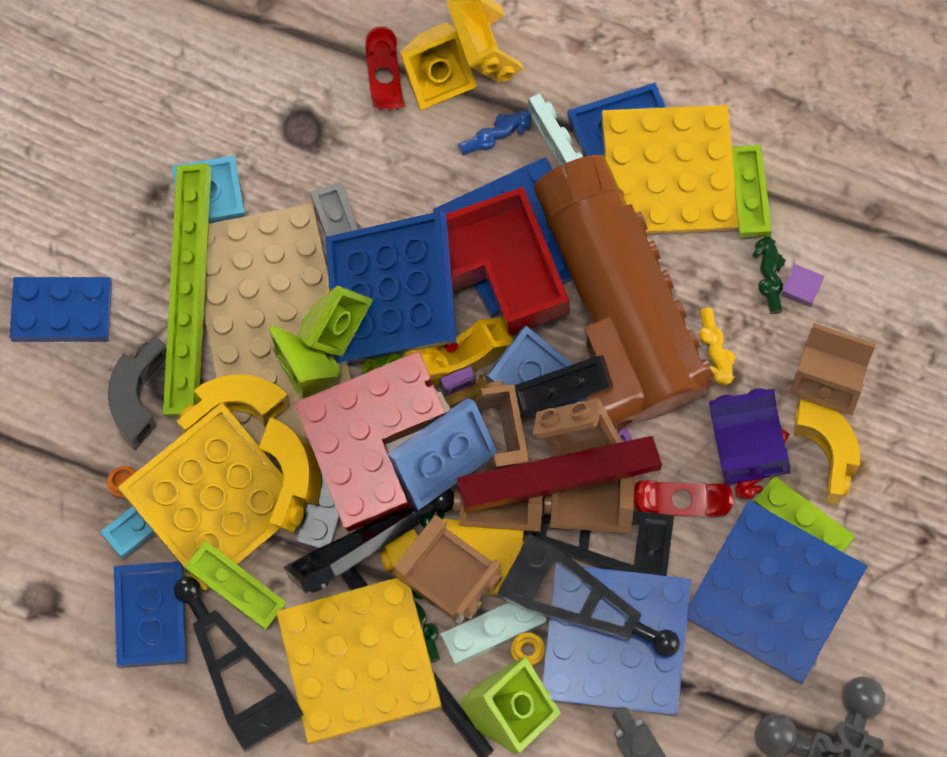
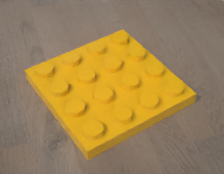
(674, 166)
(210, 489)
(358, 660)

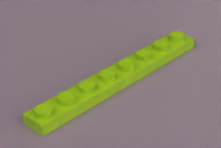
(187, 287)

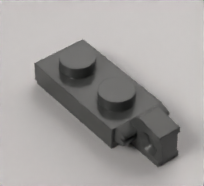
(635, 737)

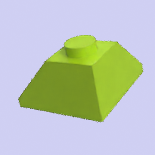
(334, 320)
(304, 366)
(511, 706)

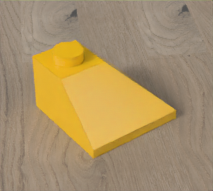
(437, 66)

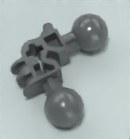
(862, 699)

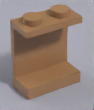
(832, 369)
(504, 396)
(593, 507)
(515, 515)

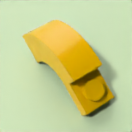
(476, 348)
(239, 394)
(836, 439)
(300, 473)

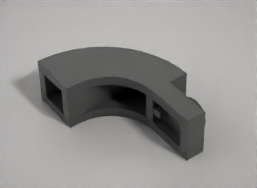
(125, 390)

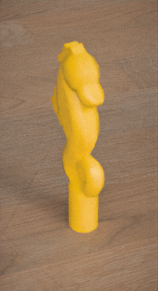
(720, 358)

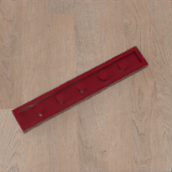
(558, 474)

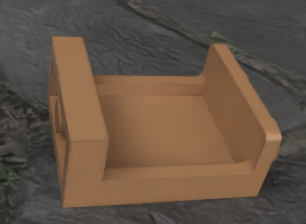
(576, 427)
(447, 571)

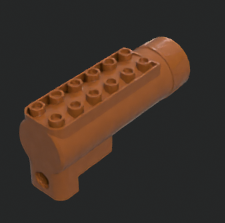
(624, 294)

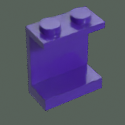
(749, 436)

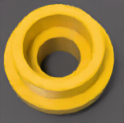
(532, 640)

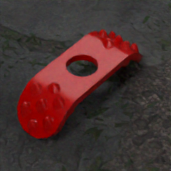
(382, 54)
(707, 499)

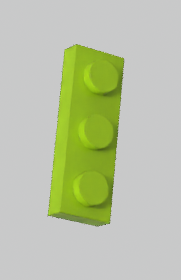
(751, 192)
(795, 509)
(234, 585)

